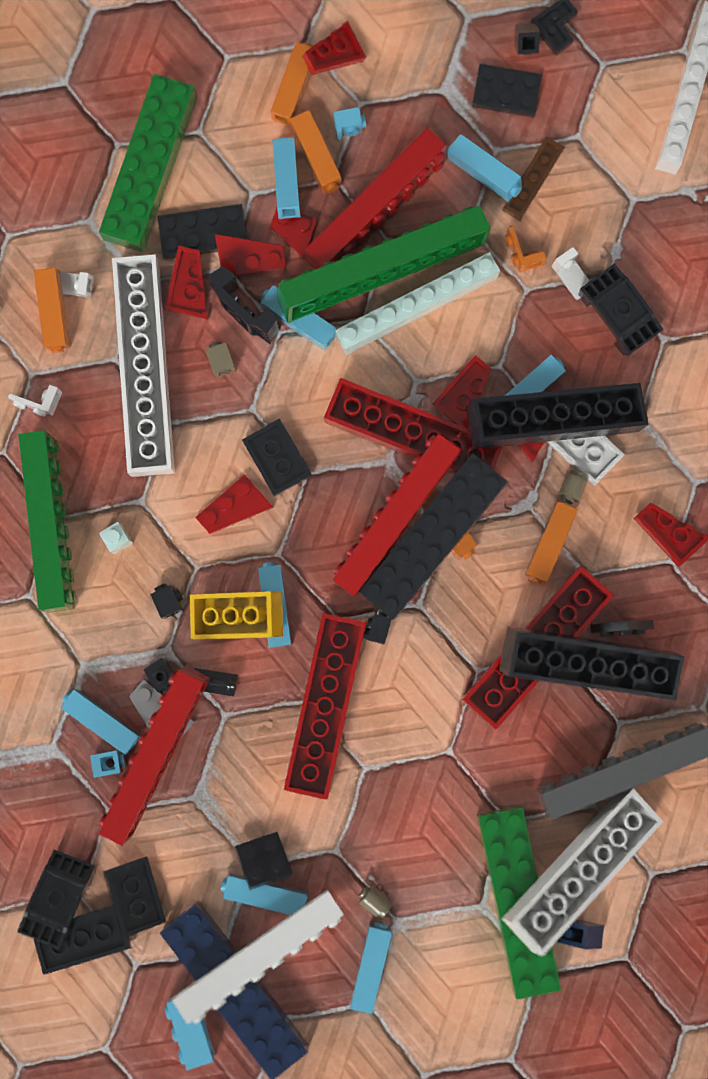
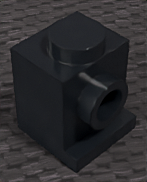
(378, 628)

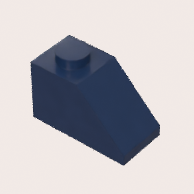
(583, 935)

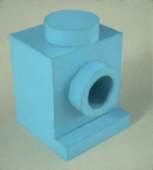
(349, 122)
(100, 765)

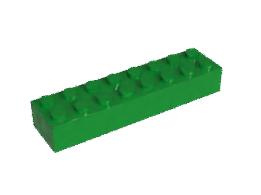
(148, 163)
(46, 522)
(511, 876)

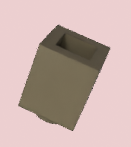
(220, 359)

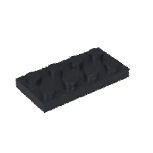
(198, 228)
(89, 938)

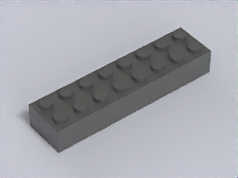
(624, 772)

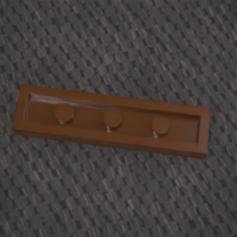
(534, 178)

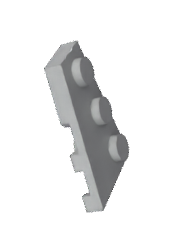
(146, 702)

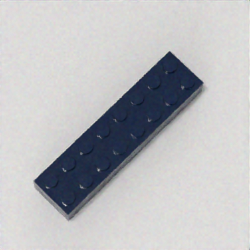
(251, 1013)

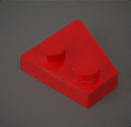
(295, 231)

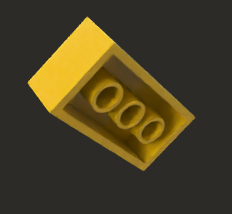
(236, 615)

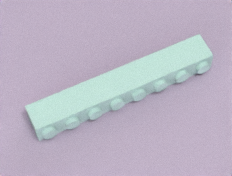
(417, 303)

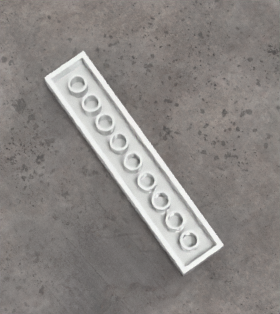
(143, 366)

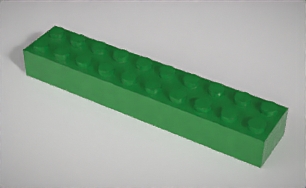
(382, 263)

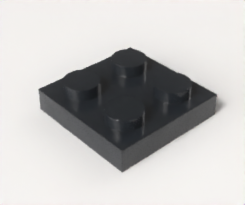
(263, 860)

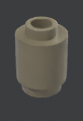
(573, 487)
(374, 901)

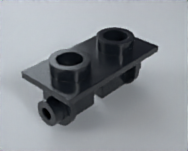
(220, 682)

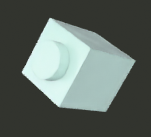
(116, 538)

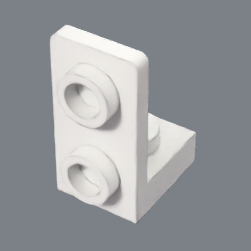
(570, 272)
(77, 284)
(49, 402)

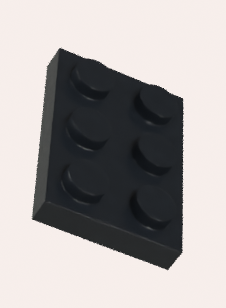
(507, 90)
(277, 457)
(134, 897)

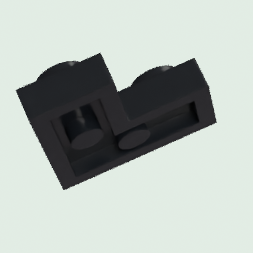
(551, 23)
(624, 627)

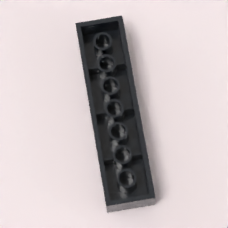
(556, 415)
(433, 536)
(591, 663)

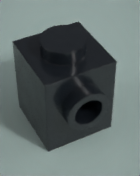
(527, 38)
(167, 600)
(159, 674)

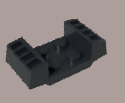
(224, 285)
(621, 309)
(56, 899)

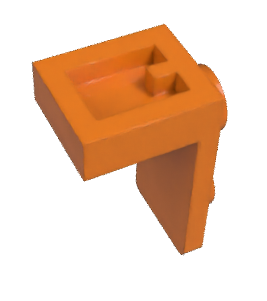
(531, 260)

